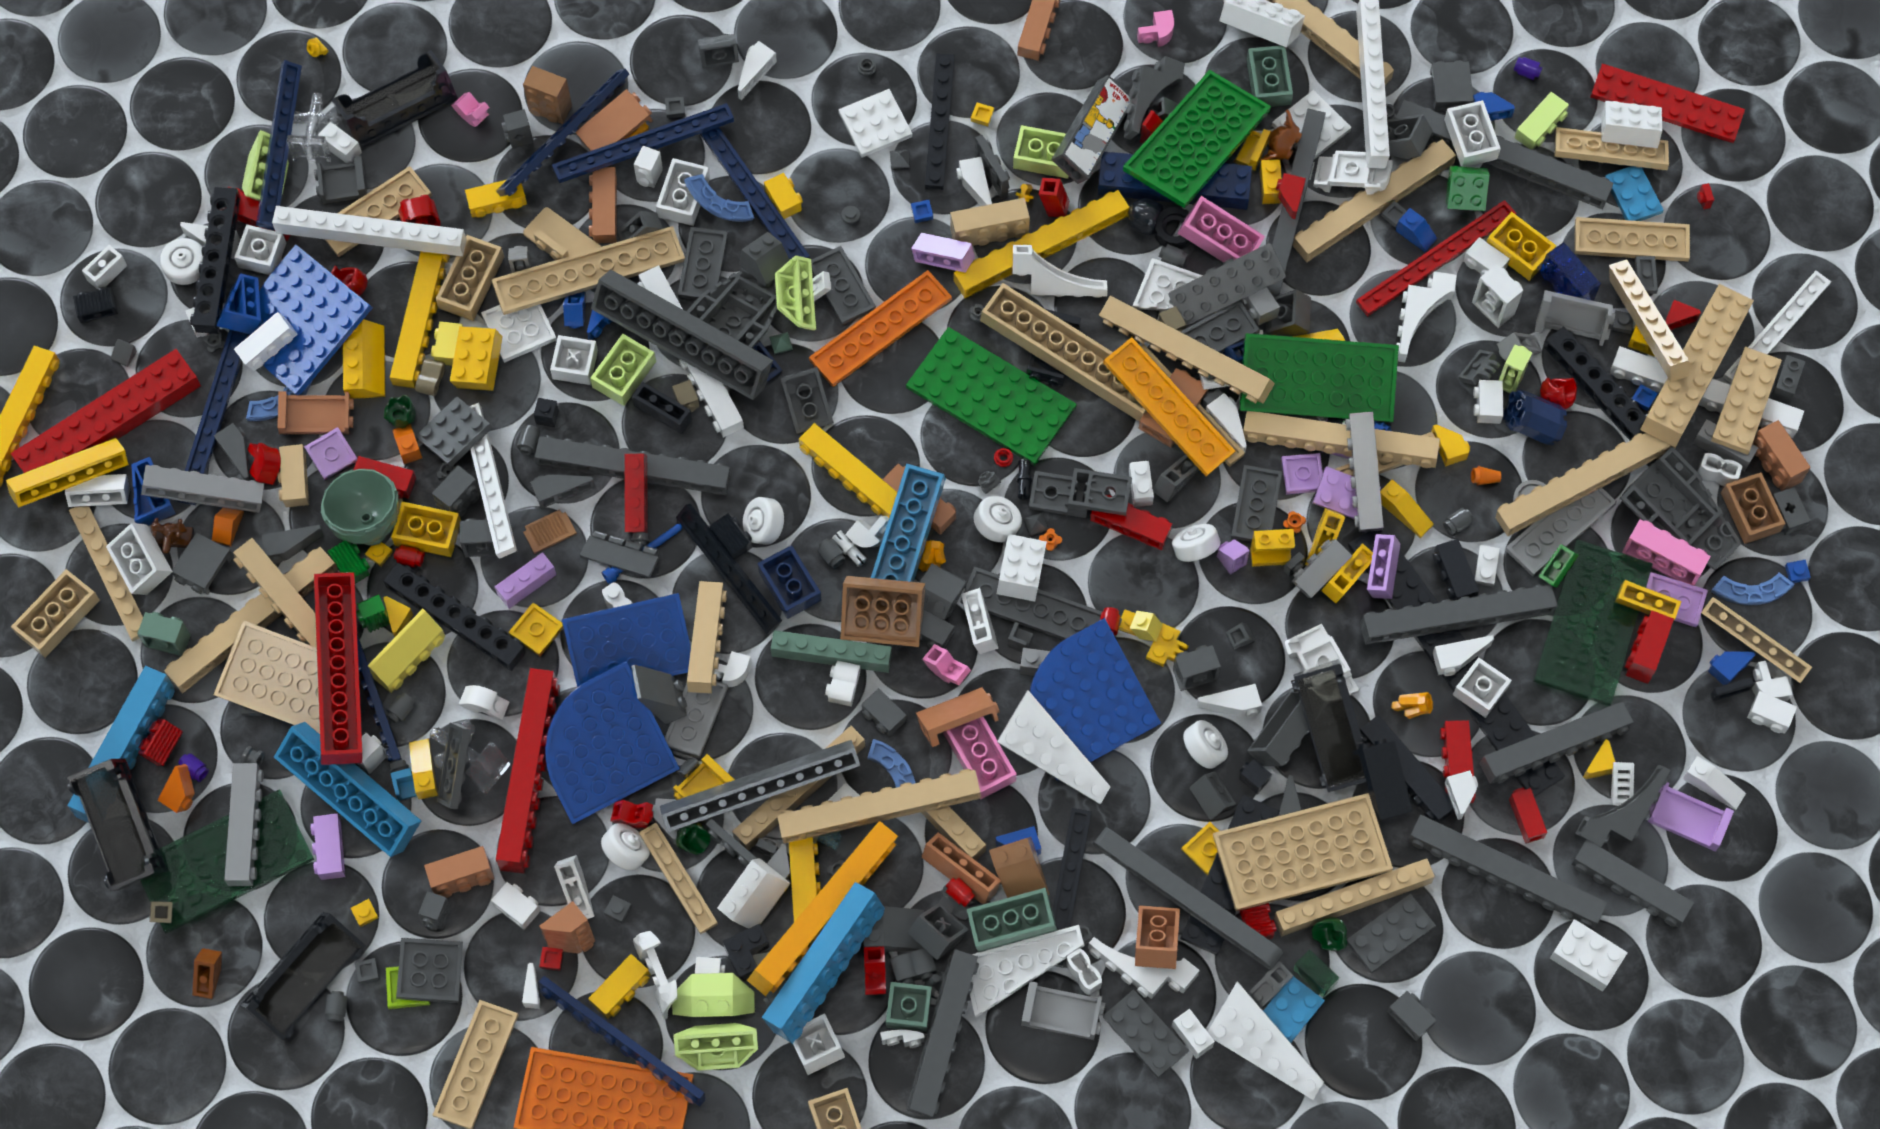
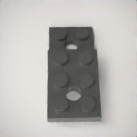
(1080, 493)

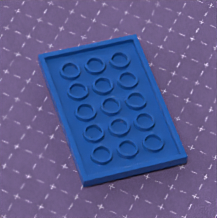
(640, 633)

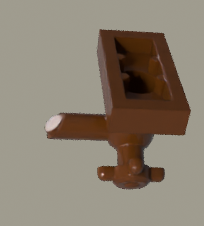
(171, 535)

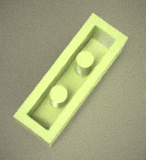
(1542, 121)
(1515, 368)

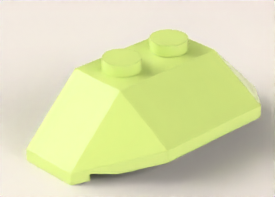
(256, 165)
(796, 292)
(713, 996)
(716, 1045)

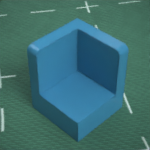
(403, 784)

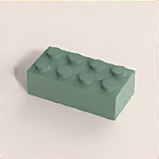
(1011, 920)

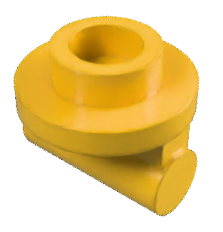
(316, 48)
(1025, 192)

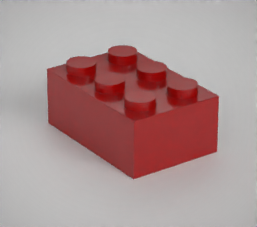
(1648, 646)

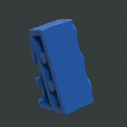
(242, 306)
(147, 507)

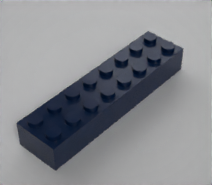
(1225, 189)

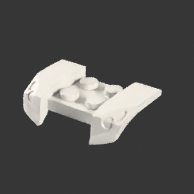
(1350, 170)
(1316, 648)
(665, 992)

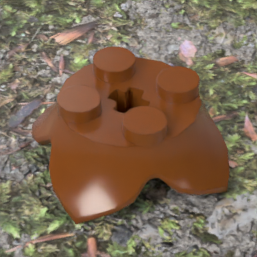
(1282, 140)

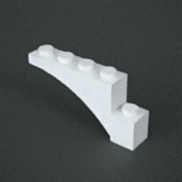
(1050, 280)
(1419, 304)
(1146, 979)

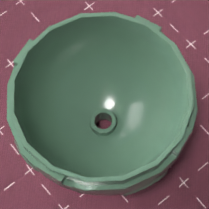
(359, 497)

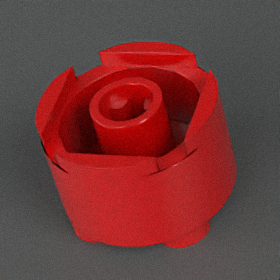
(419, 210)

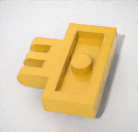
(1166, 646)

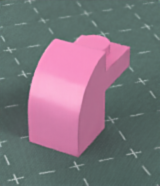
(1160, 31)
(471, 109)
(944, 665)

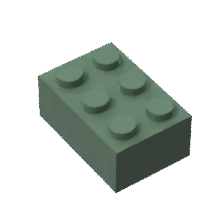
(1270, 75)

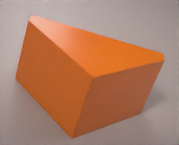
(226, 525)

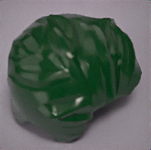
(400, 411)
(693, 838)
(1330, 934)

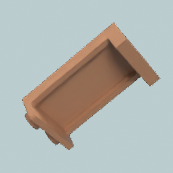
(614, 121)
(1190, 388)
(314, 413)
(955, 713)

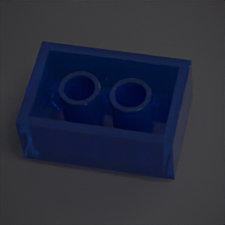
(1569, 274)

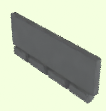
(621, 556)

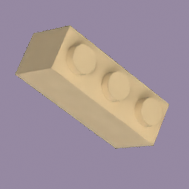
(293, 476)

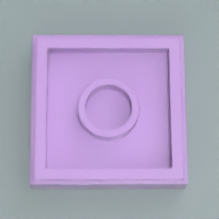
(331, 453)
(1301, 473)

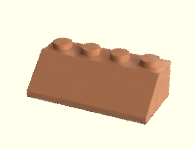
(568, 930)

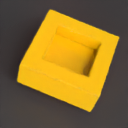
(982, 114)
(379, 553)
(1127, 618)
(364, 912)

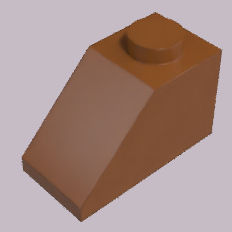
(206, 973)

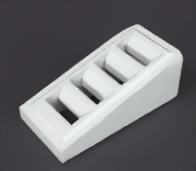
(1615, 799)
(531, 993)

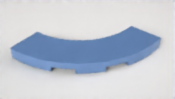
(716, 205)
(267, 408)
(1755, 594)
(892, 762)

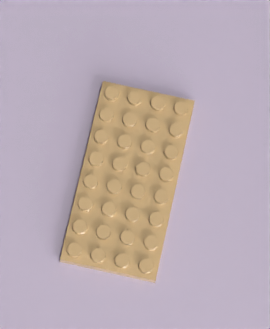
(1302, 852)

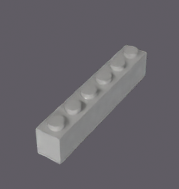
(1365, 470)
(202, 488)
(243, 824)

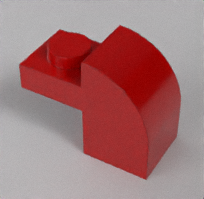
(266, 463)
(632, 814)
(874, 970)

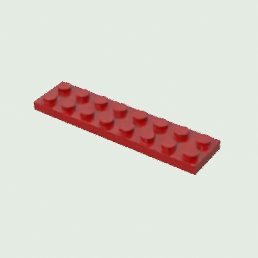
(1677, 105)

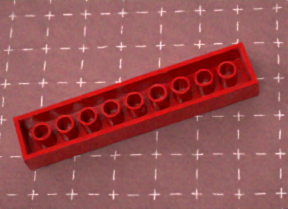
(112, 413)
(337, 668)
(527, 772)

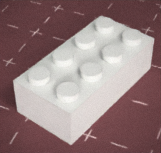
(1264, 20)

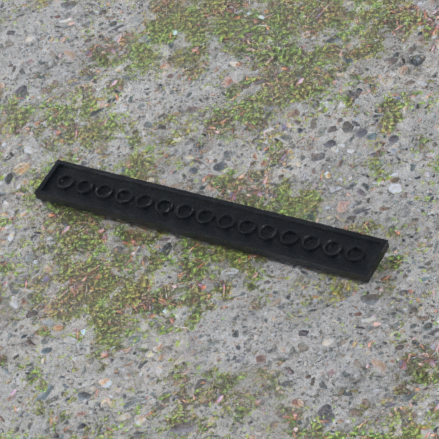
(1504, 723)

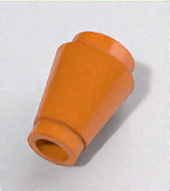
(1485, 476)

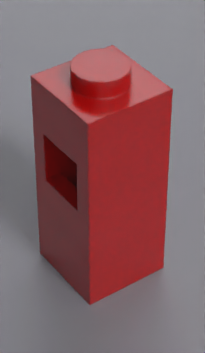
(1054, 197)
(1527, 815)

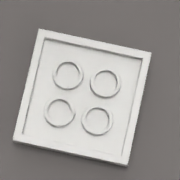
(875, 123)
(1333, 127)
(520, 330)

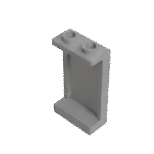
(1576, 315)
(1062, 1012)

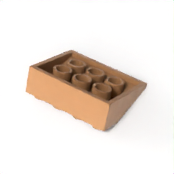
(882, 611)

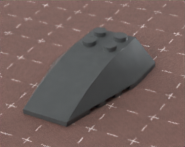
(738, 307)
(1676, 501)

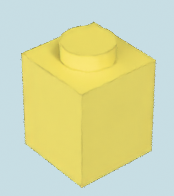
(1146, 626)

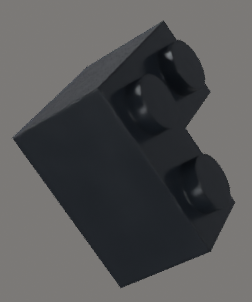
(742, 947)

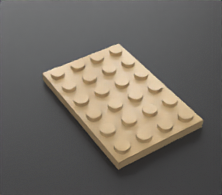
(272, 676)

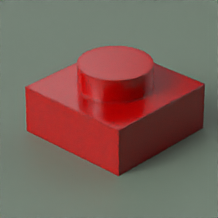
(1705, 196)
(551, 958)

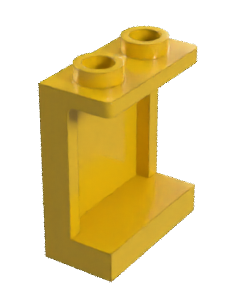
(1253, 149)
(1272, 547)
(706, 776)

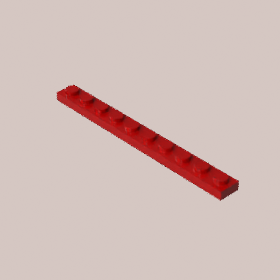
(1433, 259)

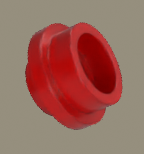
(1003, 452)

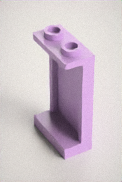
(1690, 818)

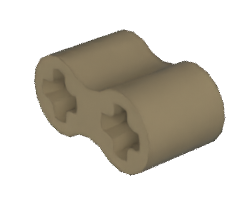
(430, 377)

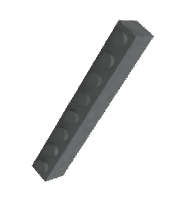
(1556, 743)
(941, 1033)

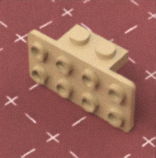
(557, 236)

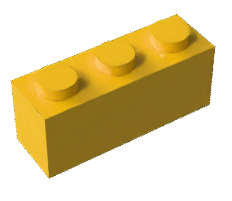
(486, 200)
(1647, 600)
(619, 987)

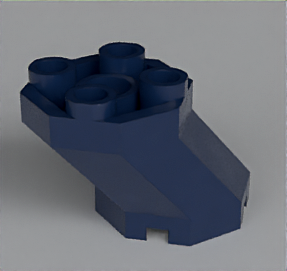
(1535, 417)

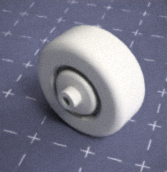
(181, 261)
(997, 518)
(763, 520)
(1196, 542)
(1205, 744)
(624, 846)

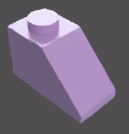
(1233, 555)

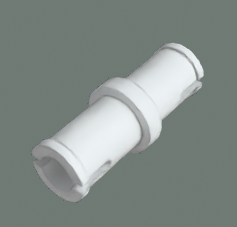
(849, 548)

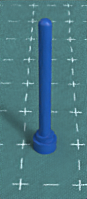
(611, 574)

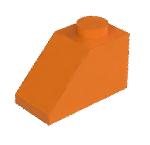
(407, 444)
(178, 790)

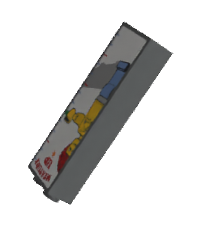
(1092, 129)

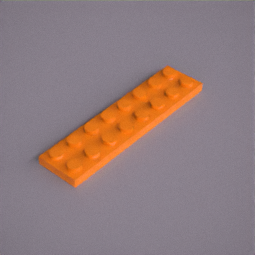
(880, 328)

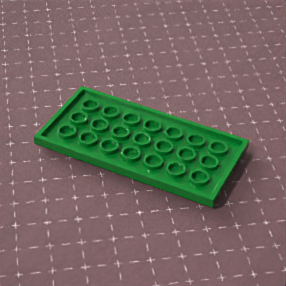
(1196, 138)
(1323, 376)
(991, 396)

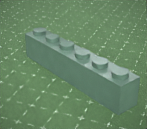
(830, 650)

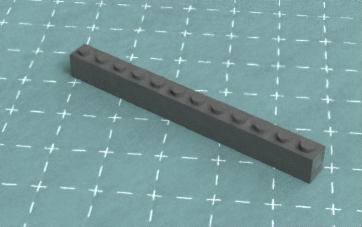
(1526, 162)

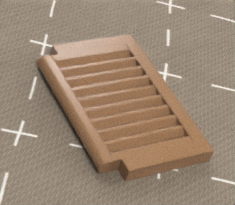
(549, 531)

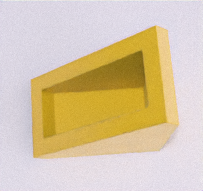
(398, 614)
(1602, 762)

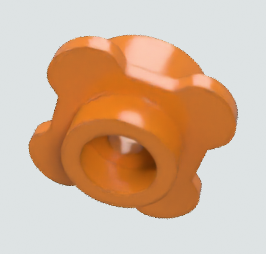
(1293, 516)
(1050, 545)

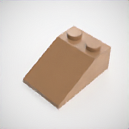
(1018, 867)

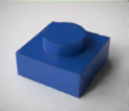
(922, 211)
(1644, 397)
(1797, 571)

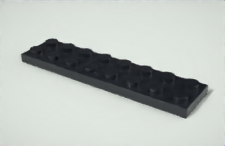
(1216, 886)

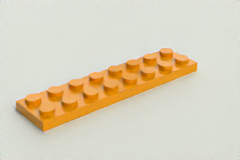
(1169, 406)

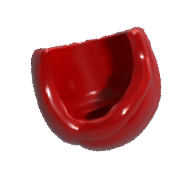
(352, 278)
(1559, 391)

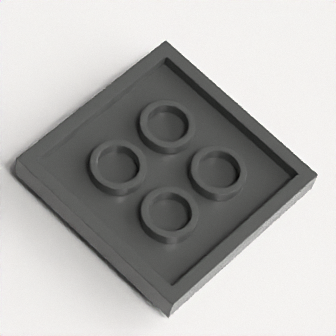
(454, 431)
(429, 970)

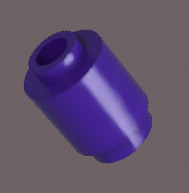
(1527, 68)
(196, 767)

